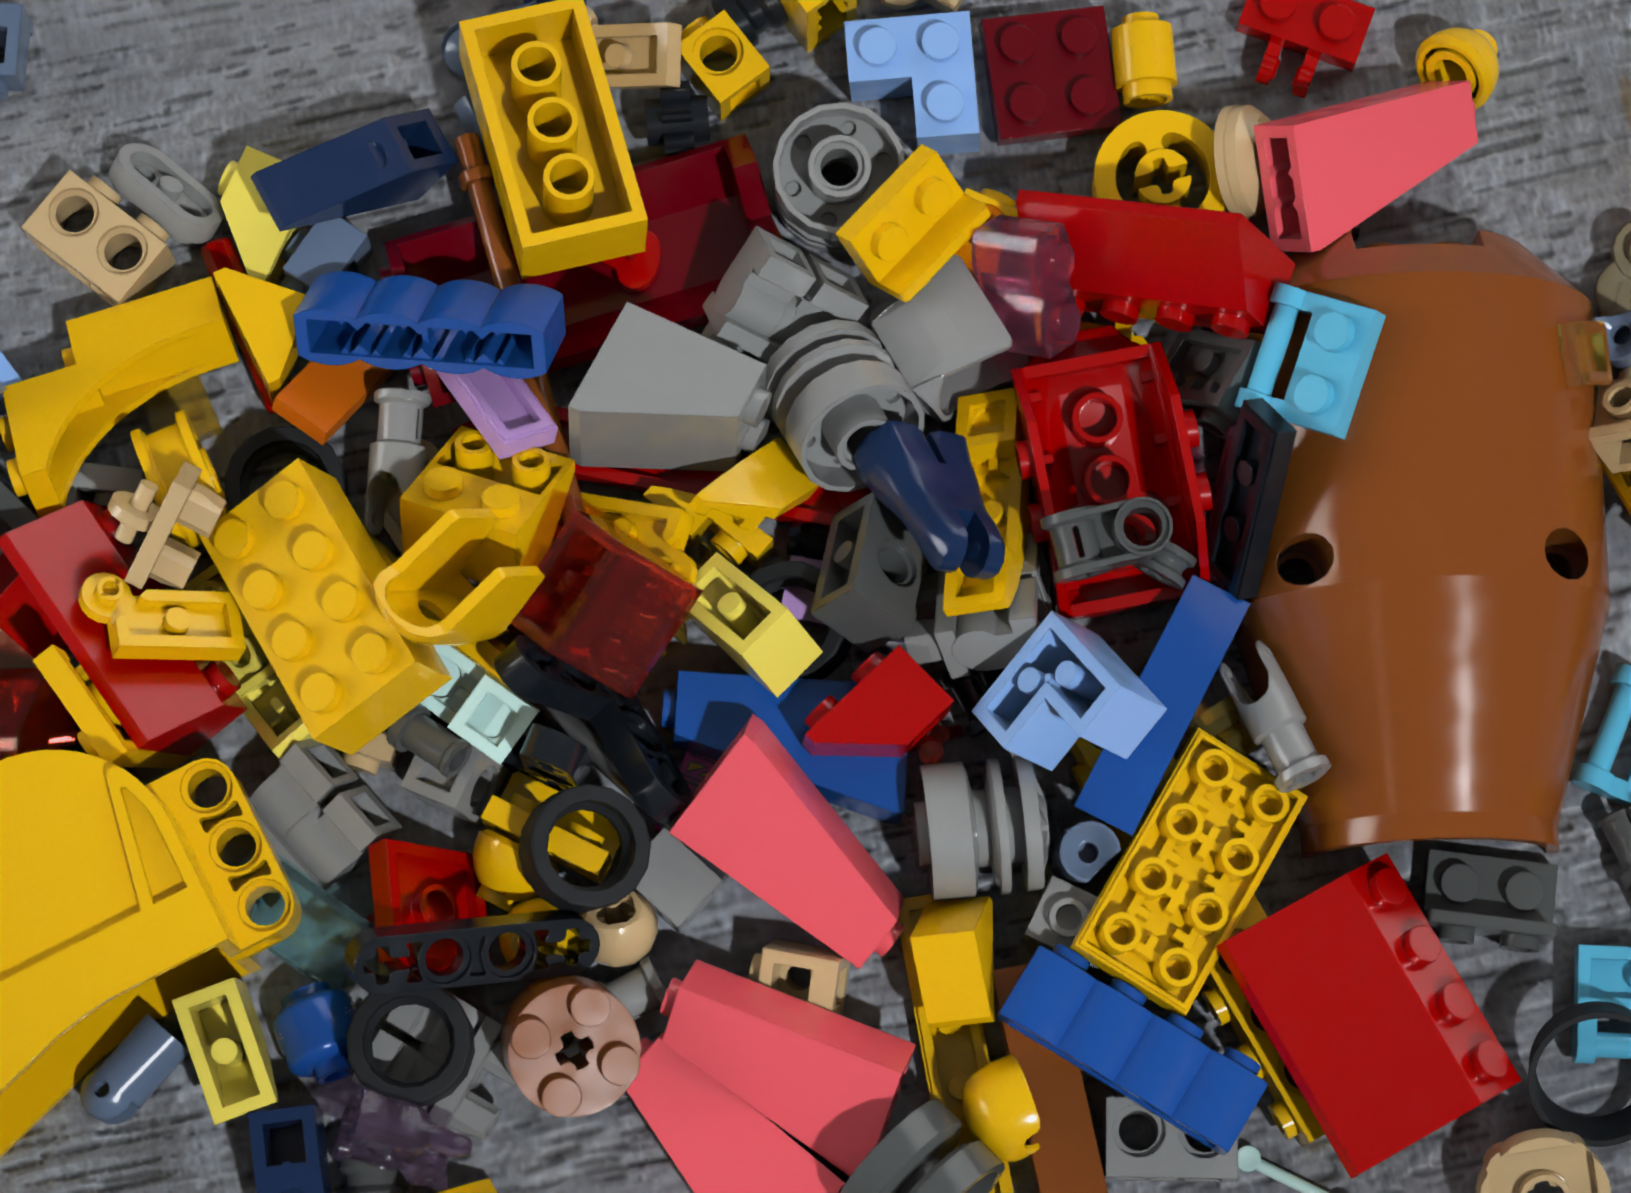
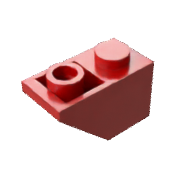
(882, 713)

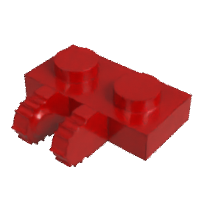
(1315, 28)

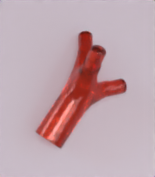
(931, 745)

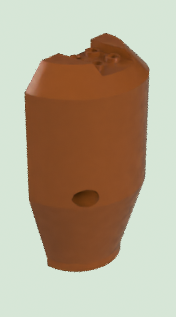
(1431, 628)

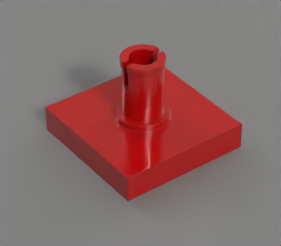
(422, 886)

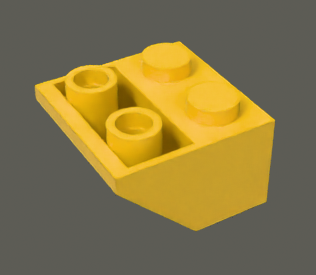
(520, 490)

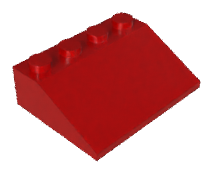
(1368, 1014)

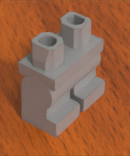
(775, 294)
(983, 638)
(314, 818)
(463, 1108)

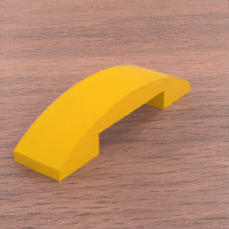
(991, 427)

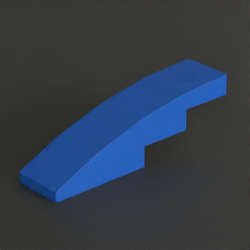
(1179, 677)

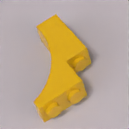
(109, 370)

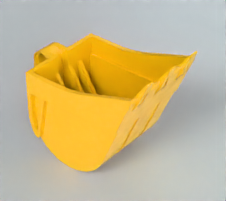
(114, 912)

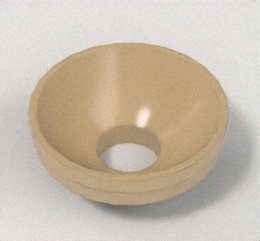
(1238, 160)

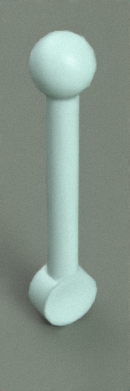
(1250, 1160)

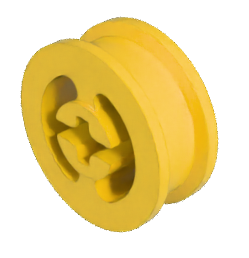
(1150, 139)
(162, 458)

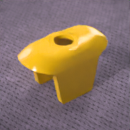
(433, 578)

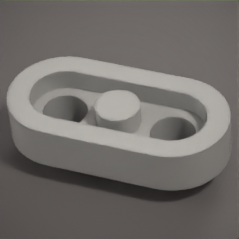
(166, 193)

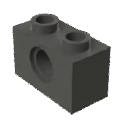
(869, 575)

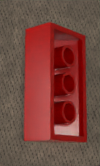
(1165, 262)
(158, 702)

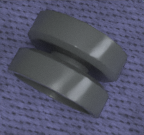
(923, 1158)

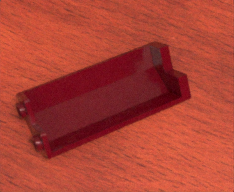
(695, 204)

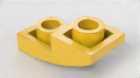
(729, 539)

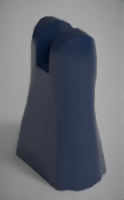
(934, 495)

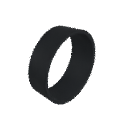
(1594, 1130)

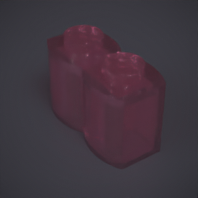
(1026, 279)

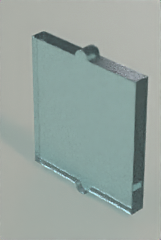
(322, 935)

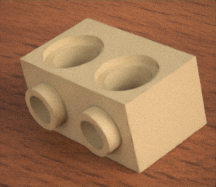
(91, 252)

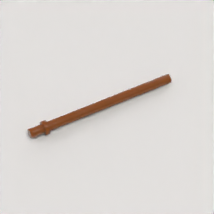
(478, 182)

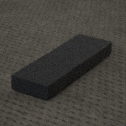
(1250, 497)

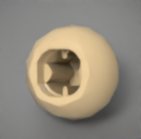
(624, 930)

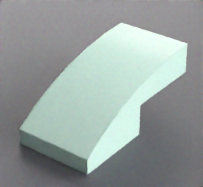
(479, 705)

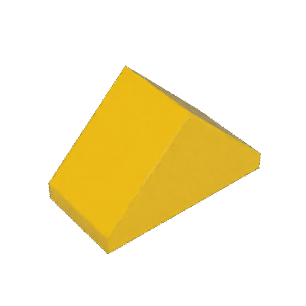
(264, 322)
(955, 961)

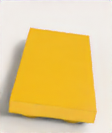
(1188, 873)

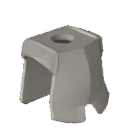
(947, 341)

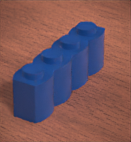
(443, 326)
(1133, 1050)

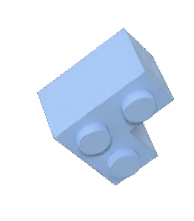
(924, 59)
(1064, 689)

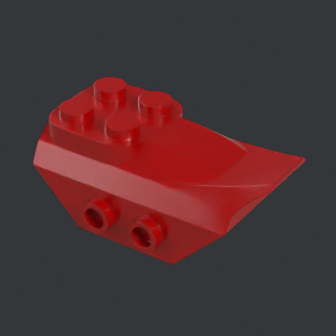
(1100, 431)

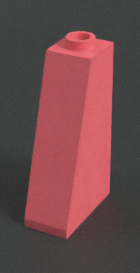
(1357, 156)
(789, 846)
(789, 1060)
(716, 1135)

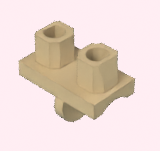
(184, 504)

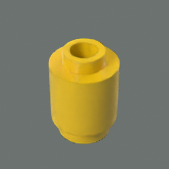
(1144, 60)

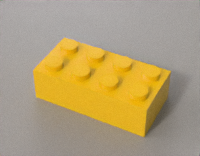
(552, 137)
(307, 592)

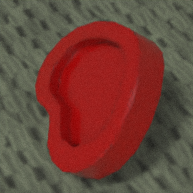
(639, 269)

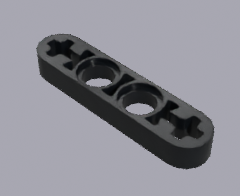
(472, 958)

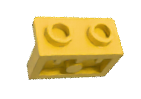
(911, 225)
(578, 841)

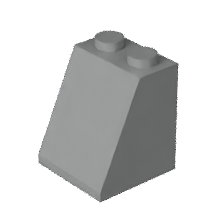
(667, 400)

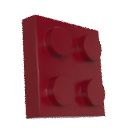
(1050, 75)

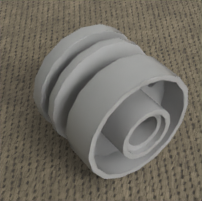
(823, 142)
(830, 392)
(980, 828)

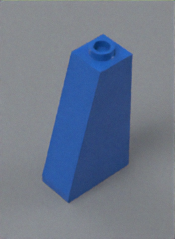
(714, 707)

